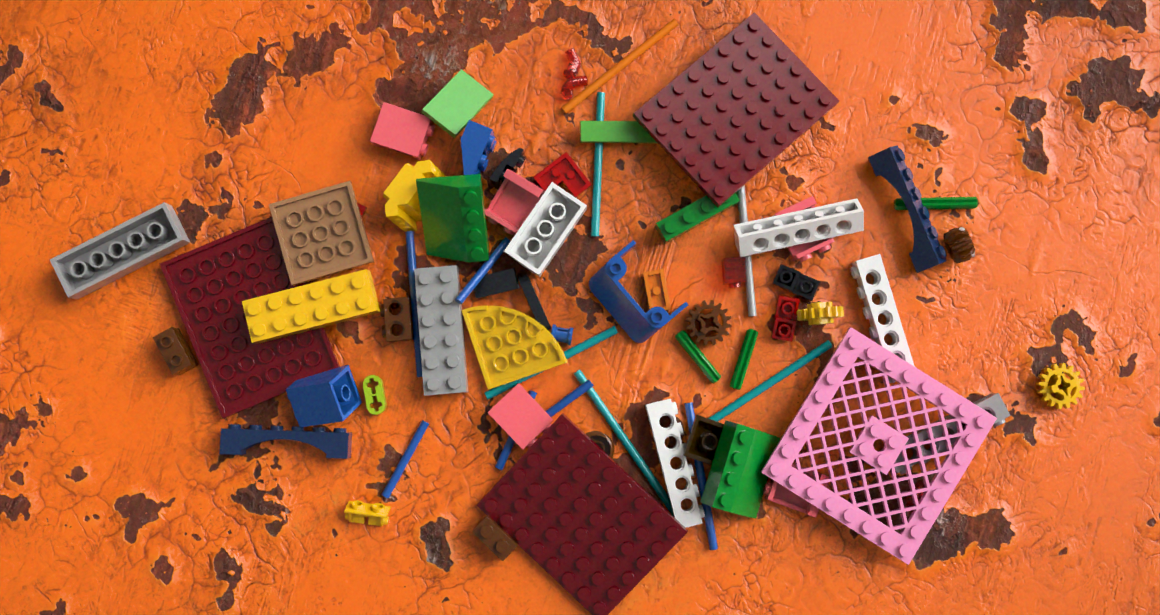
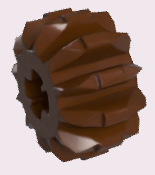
(959, 245)

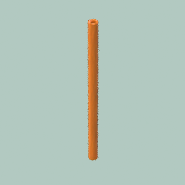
(620, 66)

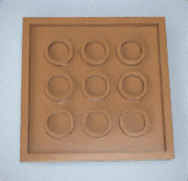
(321, 233)

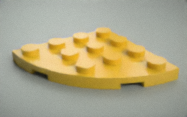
(510, 344)

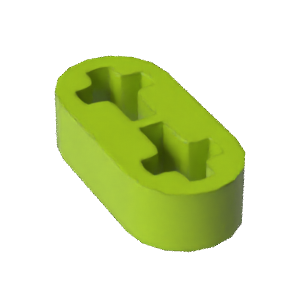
(369, 396)

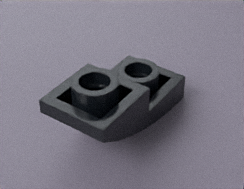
(512, 161)
(497, 283)
(796, 283)

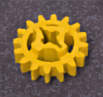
(820, 313)
(1056, 378)

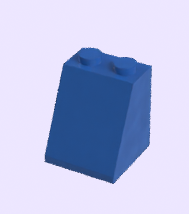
(324, 397)

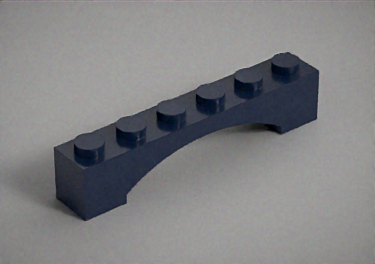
(926, 249)
(237, 440)

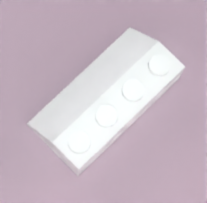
(545, 229)

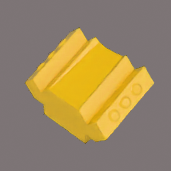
(402, 194)

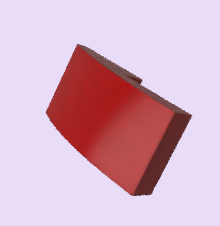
(785, 318)

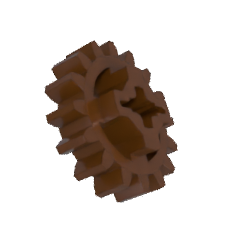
(720, 329)

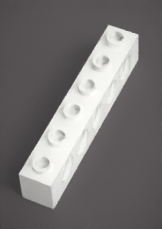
(799, 227)
(874, 266)
(655, 411)

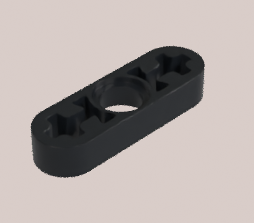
(533, 301)

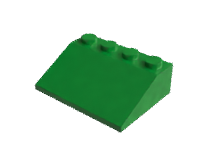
(454, 217)
(735, 473)

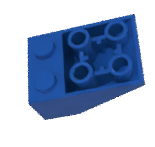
(475, 146)

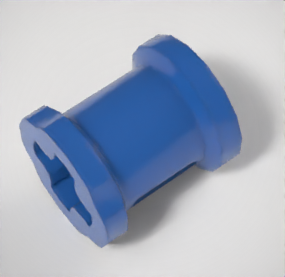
(562, 334)

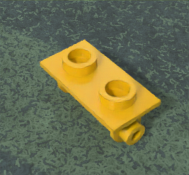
(357, 511)

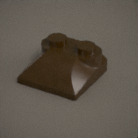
(703, 439)

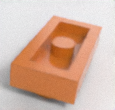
(656, 289)

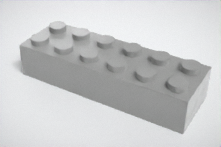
(119, 251)
(441, 330)

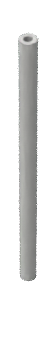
(750, 294)

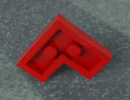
(564, 171)

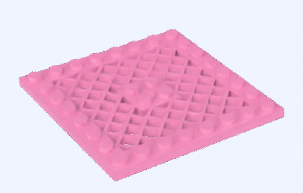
(948, 474)

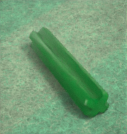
(697, 356)
(744, 359)

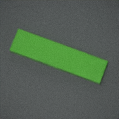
(613, 132)

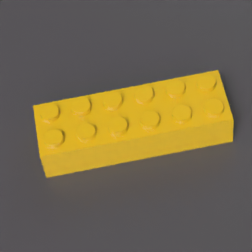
(311, 306)

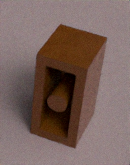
(495, 538)

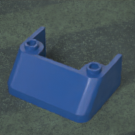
(622, 306)

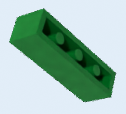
(691, 217)

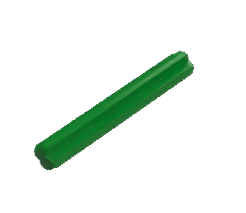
(941, 203)

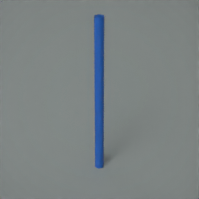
(411, 258)
(702, 482)

